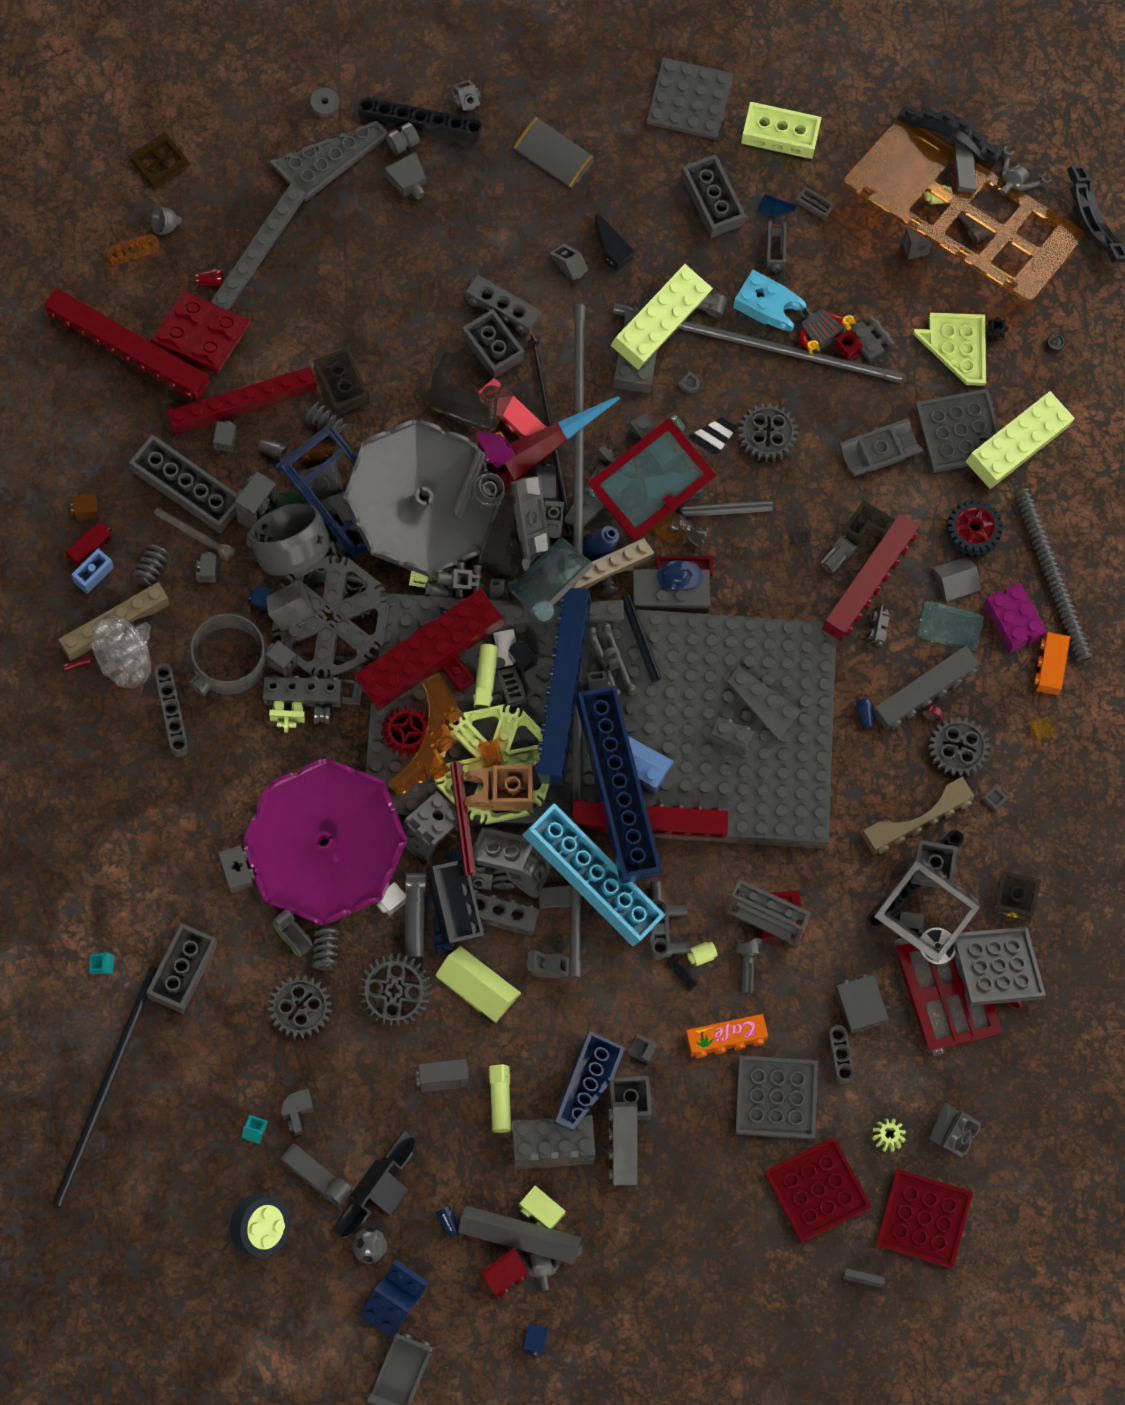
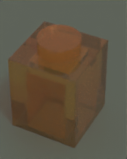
(490, 753)

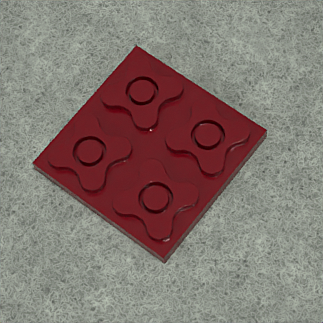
(200, 332)
(817, 1190)
(924, 1218)

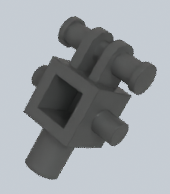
(461, 579)

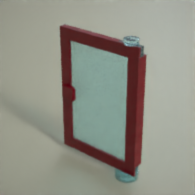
(651, 479)

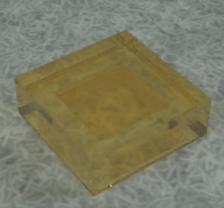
(1042, 728)

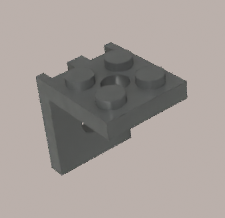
(426, 832)

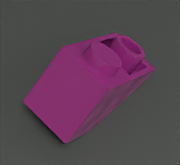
(496, 448)

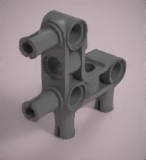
(660, 931)

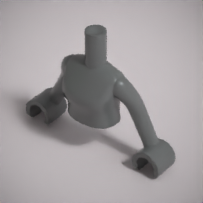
(1017, 176)
(540, 1267)

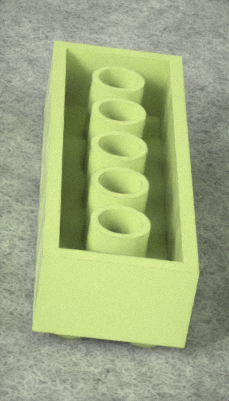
(661, 316)
(1020, 440)

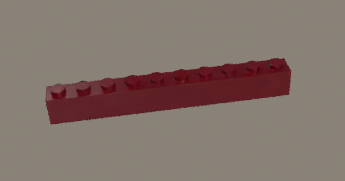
(127, 344)

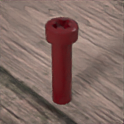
(87, 659)

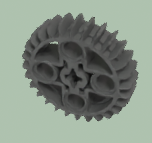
(401, 982)

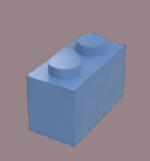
(92, 571)

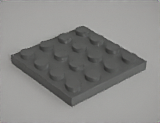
(690, 98)
(956, 427)
(998, 966)
(776, 1097)

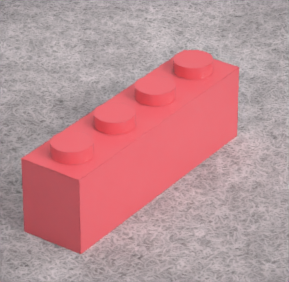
(517, 416)

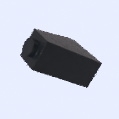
(548, 481)

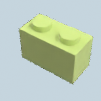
(541, 1208)

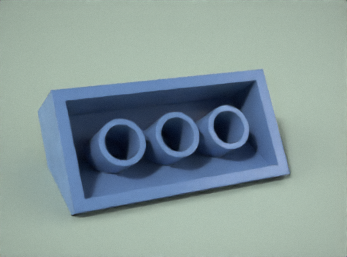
(650, 765)

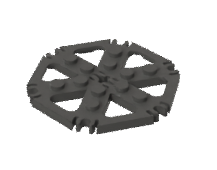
(345, 628)

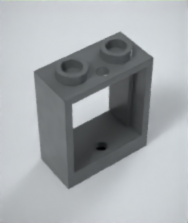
(442, 1075)

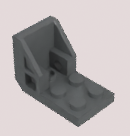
(515, 856)

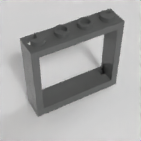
(940, 878)
(768, 912)

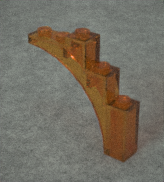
(438, 737)

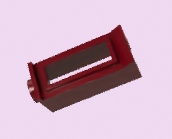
(96, 537)

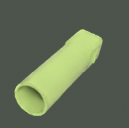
(485, 676)
(500, 1098)

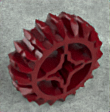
(399, 730)

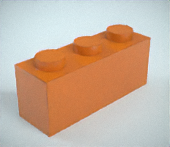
(1052, 663)

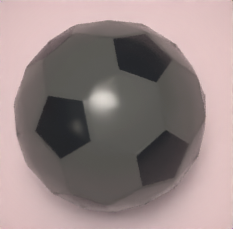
(369, 1246)

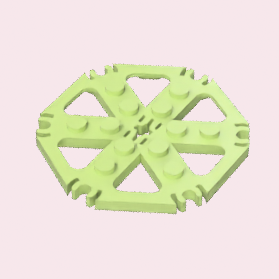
(505, 734)

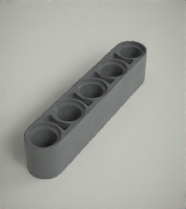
(171, 718)

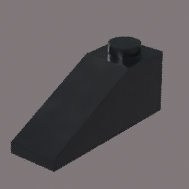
(614, 247)

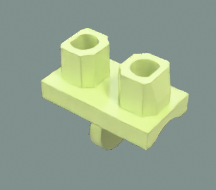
(287, 718)

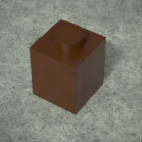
(85, 507)

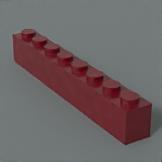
(242, 400)
(870, 577)
(662, 819)

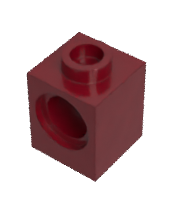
(847, 352)

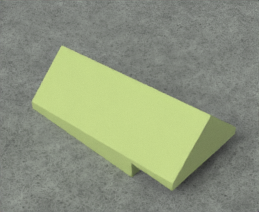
(477, 984)

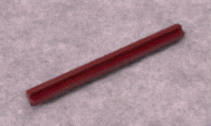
(462, 819)

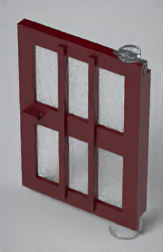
(942, 1001)

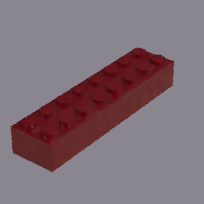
(429, 649)

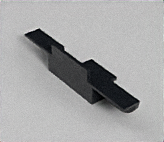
(378, 1186)

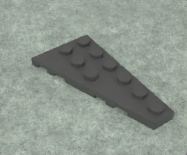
(326, 160)

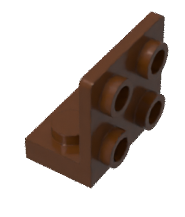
(316, 455)

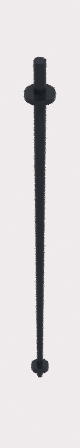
(563, 496)

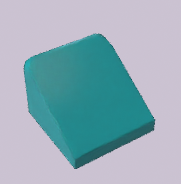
(101, 963)
(254, 1129)

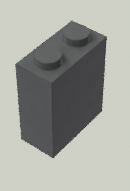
(861, 1003)

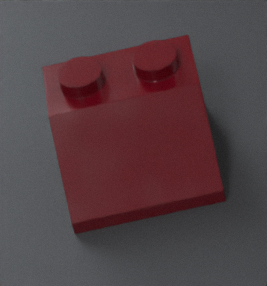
(504, 1274)

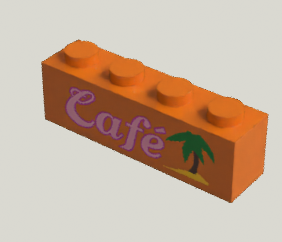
(726, 1036)

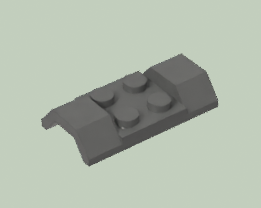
(879, 448)
(530, 516)

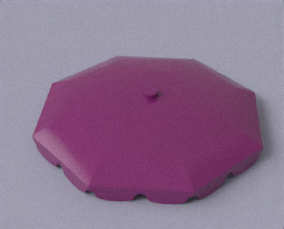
(324, 841)

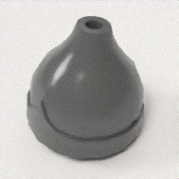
(164, 220)

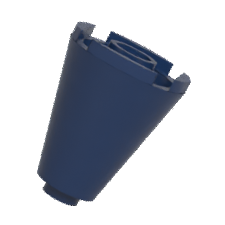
(600, 543)

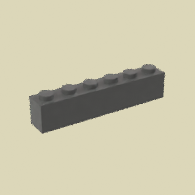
(926, 688)

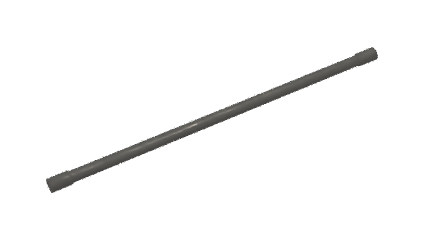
(887, 374)

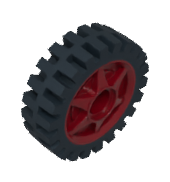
(977, 515)

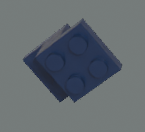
(394, 1298)

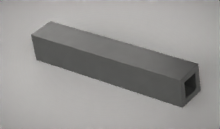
(520, 1235)

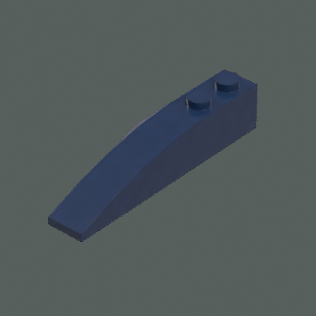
(588, 1079)

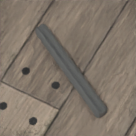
(726, 508)

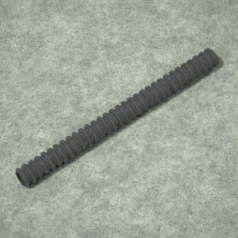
(1053, 576)

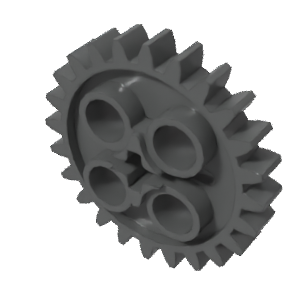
(785, 433)
(955, 763)
(285, 997)

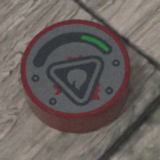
(933, 713)

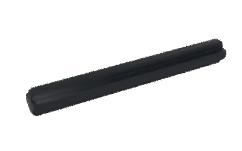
(641, 639)

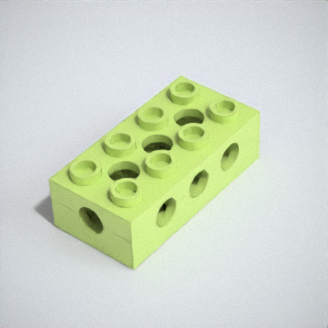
(781, 130)

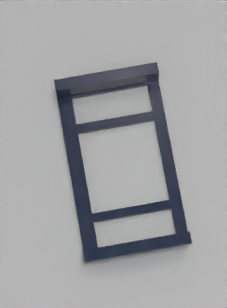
(300, 484)

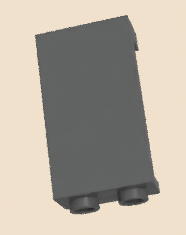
(401, 1371)

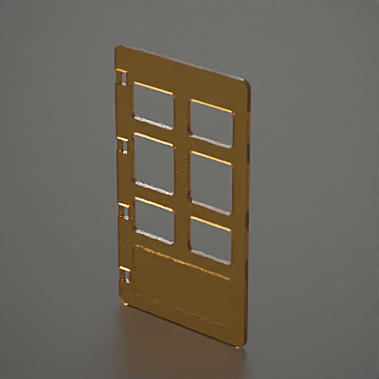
(906, 166)

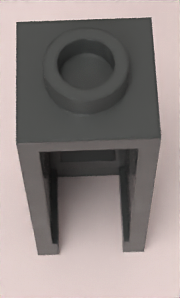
(771, 264)

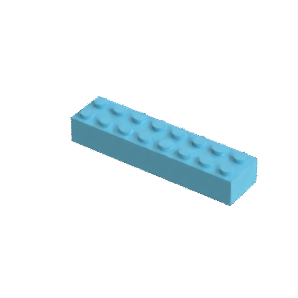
(593, 874)

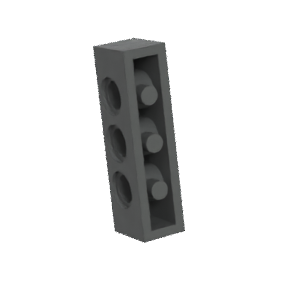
(482, 287)
(505, 921)

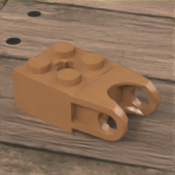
(497, 787)

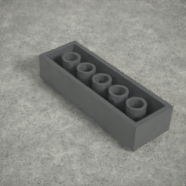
(185, 483)

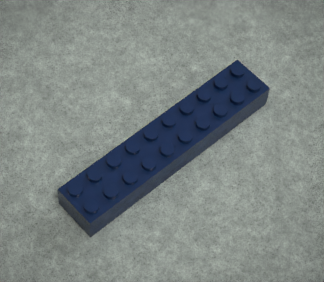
(564, 686)
(618, 784)

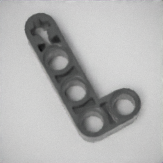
(332, 1188)

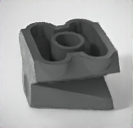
(954, 1130)

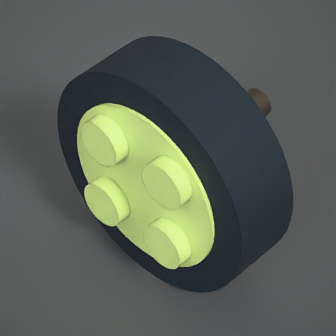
(260, 1225)

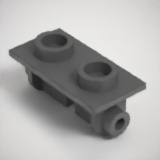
(878, 618)

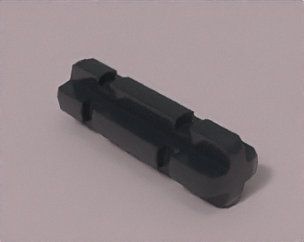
(682, 972)

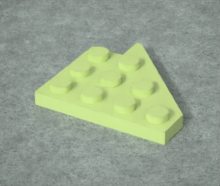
(958, 343)

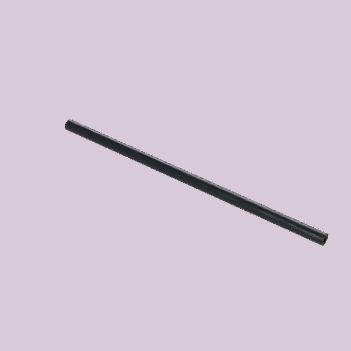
(104, 1090)

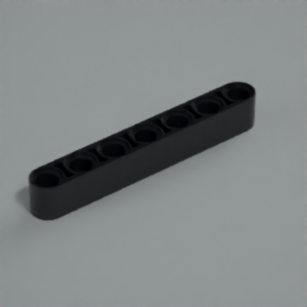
(427, 125)
(910, 889)

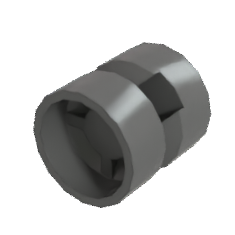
(401, 139)

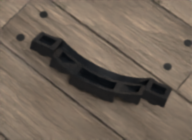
(952, 127)
(1090, 217)

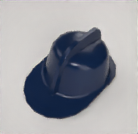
(679, 575)

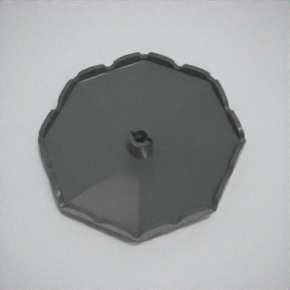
(406, 494)

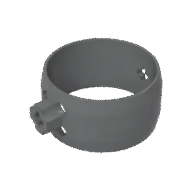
(292, 539)
(201, 682)

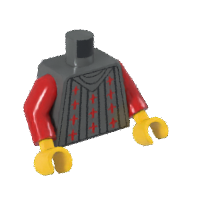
(821, 328)

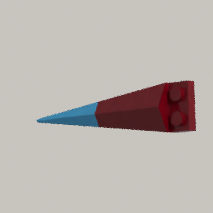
(539, 445)

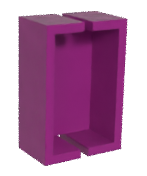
(1015, 617)

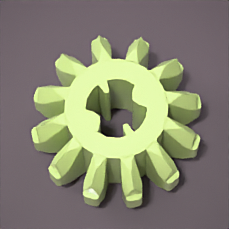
(889, 1127)

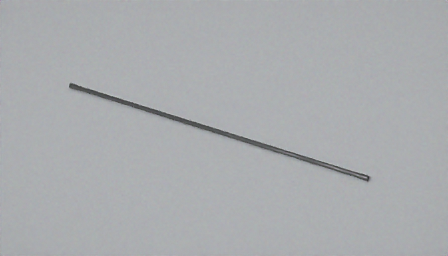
(579, 319)

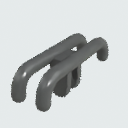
(611, 658)

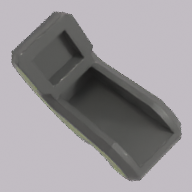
(292, 933)

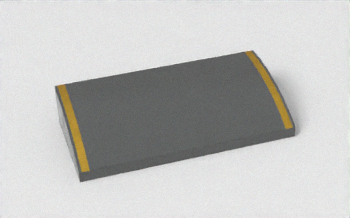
(553, 152)

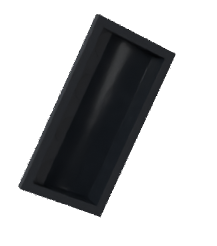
(454, 902)

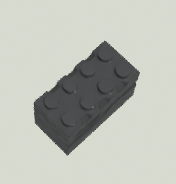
(545, 1144)

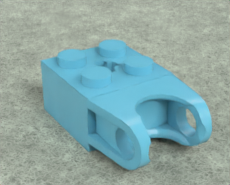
(772, 302)

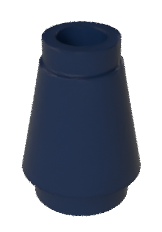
(865, 711)
(448, 1220)

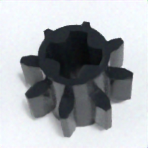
(996, 328)

